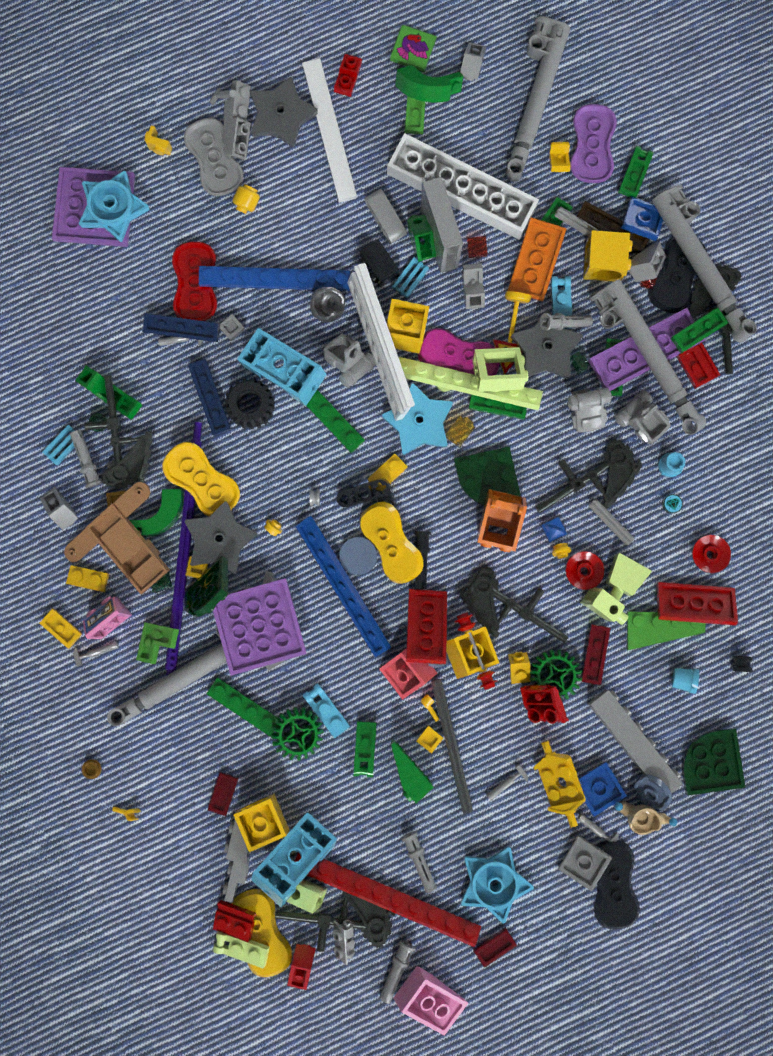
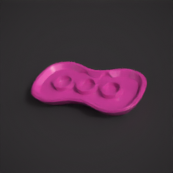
(448, 351)

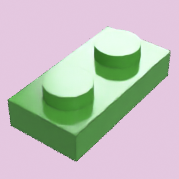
(414, 116)

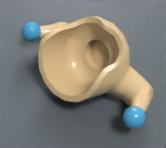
(644, 818)

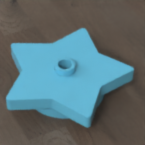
(102, 196)
(430, 430)
(496, 898)

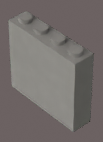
(439, 213)

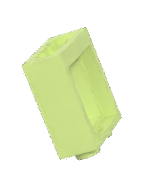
(499, 382)

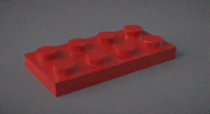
(696, 603)
(427, 626)

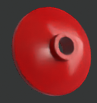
(720, 554)
(594, 569)

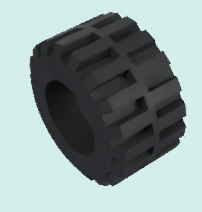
(245, 388)

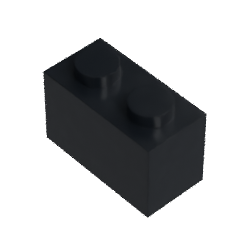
(379, 263)

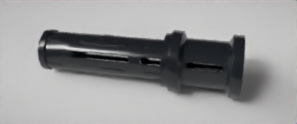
(422, 545)

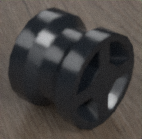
(742, 664)

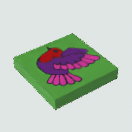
(413, 48)

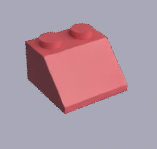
(406, 676)

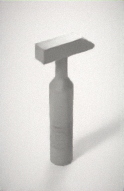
(222, 95)
(172, 340)
(94, 652)
(507, 782)
(596, 829)

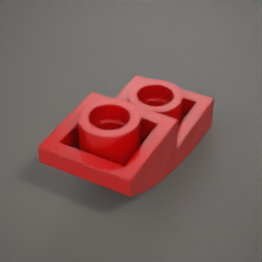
(348, 75)

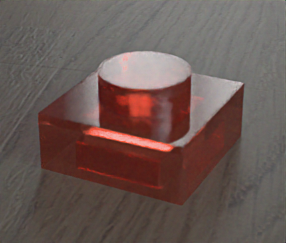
(477, 247)

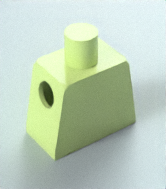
(626, 576)
(605, 605)
(310, 896)

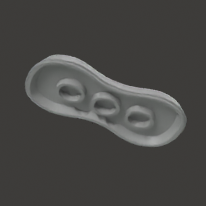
(218, 170)

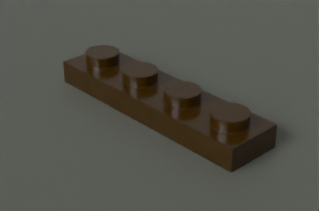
(606, 222)

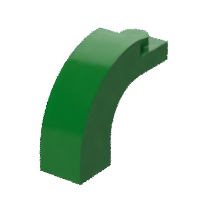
(427, 88)
(95, 384)
(166, 517)

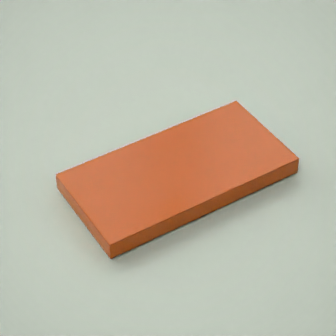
(537, 259)

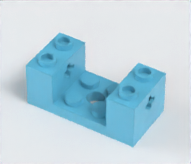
(297, 376)
(278, 873)

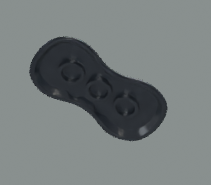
(674, 281)
(615, 900)

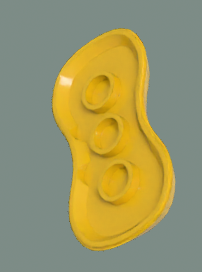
(190, 469)
(398, 556)
(266, 932)

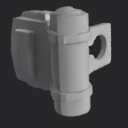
(349, 359)
(589, 409)
(644, 418)

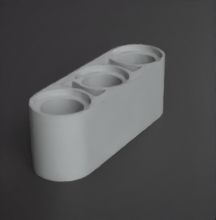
(385, 216)

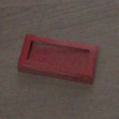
(223, 794)
(494, 947)

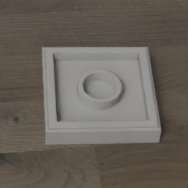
(585, 863)

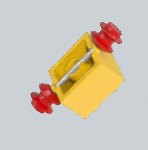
(472, 652)

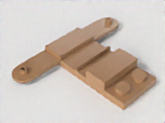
(122, 541)

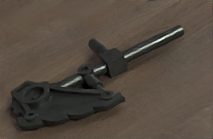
(702, 298)
(134, 465)
(620, 475)
(481, 603)
(374, 922)

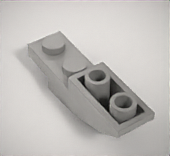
(235, 121)
(239, 854)

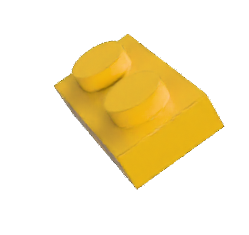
(389, 470)
(87, 578)
(60, 628)

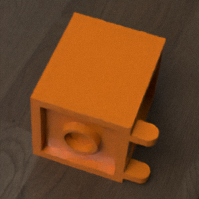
(505, 512)

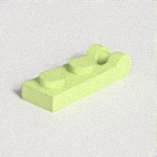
(249, 952)

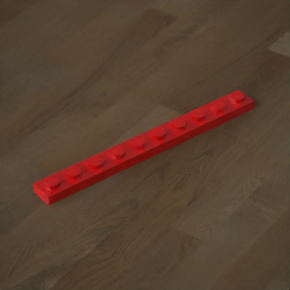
(395, 901)

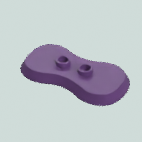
(594, 130)

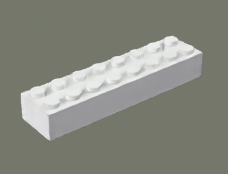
(466, 186)

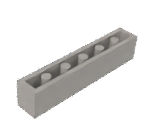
(632, 740)

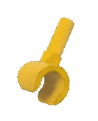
(427, 701)
(129, 814)

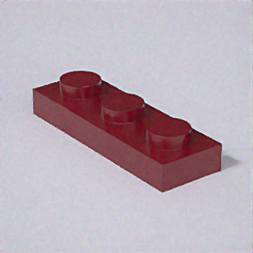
(595, 654)

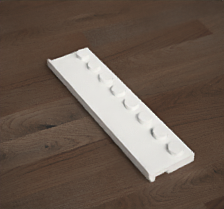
(380, 342)

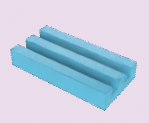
(414, 261)
(55, 442)

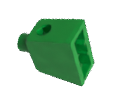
(420, 229)

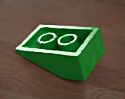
(413, 780)

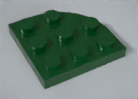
(487, 471)
(208, 589)
(713, 763)

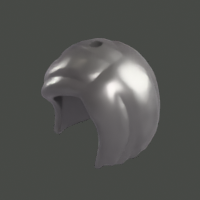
(322, 302)

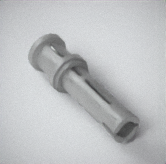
(560, 321)
(87, 468)
(414, 852)
(400, 963)

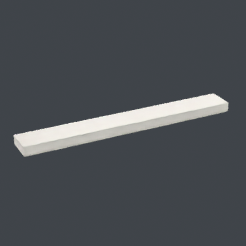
(329, 130)

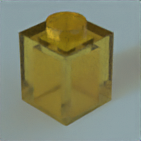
(460, 431)

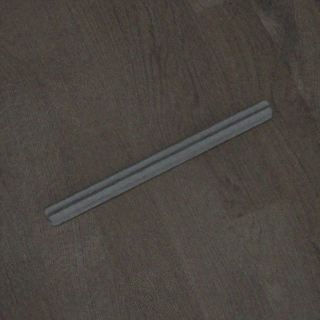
(452, 746)

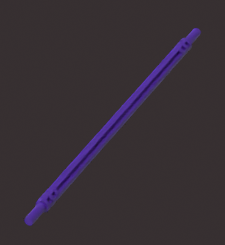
(182, 559)

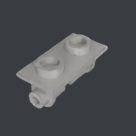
(343, 948)

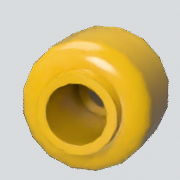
(246, 199)

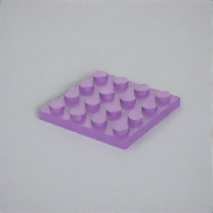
(72, 203)
(259, 627)

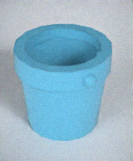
(671, 464)
(686, 679)

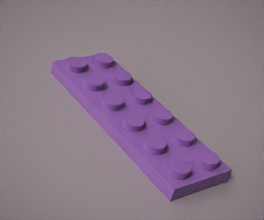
(625, 360)

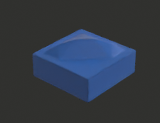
(554, 529)

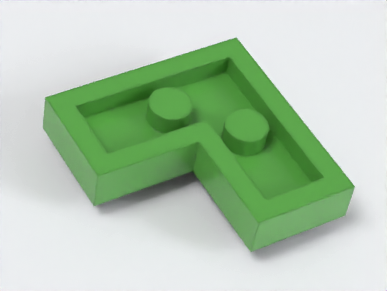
(152, 638)

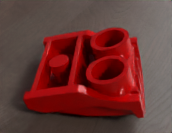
(543, 704)

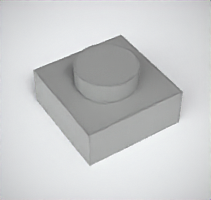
(231, 327)

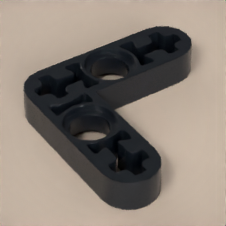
(379, 496)

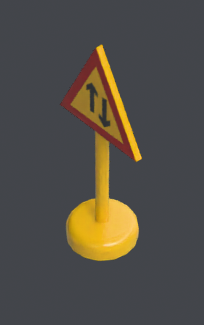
(516, 297)

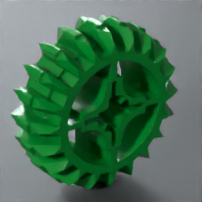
(550, 667)
(303, 749)

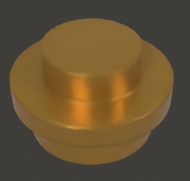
(91, 769)

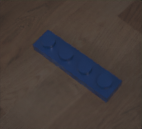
(181, 327)
(209, 397)

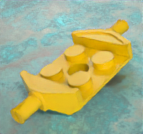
(561, 798)

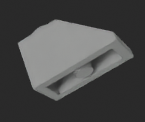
(472, 61)
(647, 263)
(58, 508)

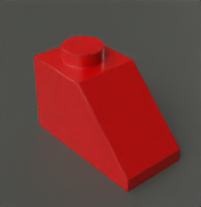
(301, 966)

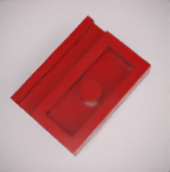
(698, 365)
(234, 921)

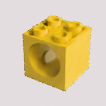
(607, 256)
(407, 325)
(261, 822)

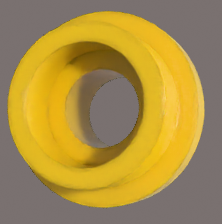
(273, 527)
(561, 550)

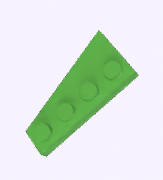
(647, 630)

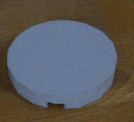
(358, 556)
(653, 792)

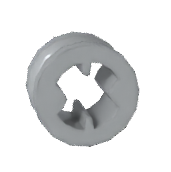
(314, 497)

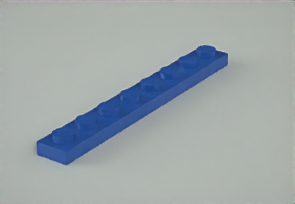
(272, 278)
(343, 586)

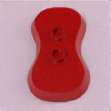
(190, 299)

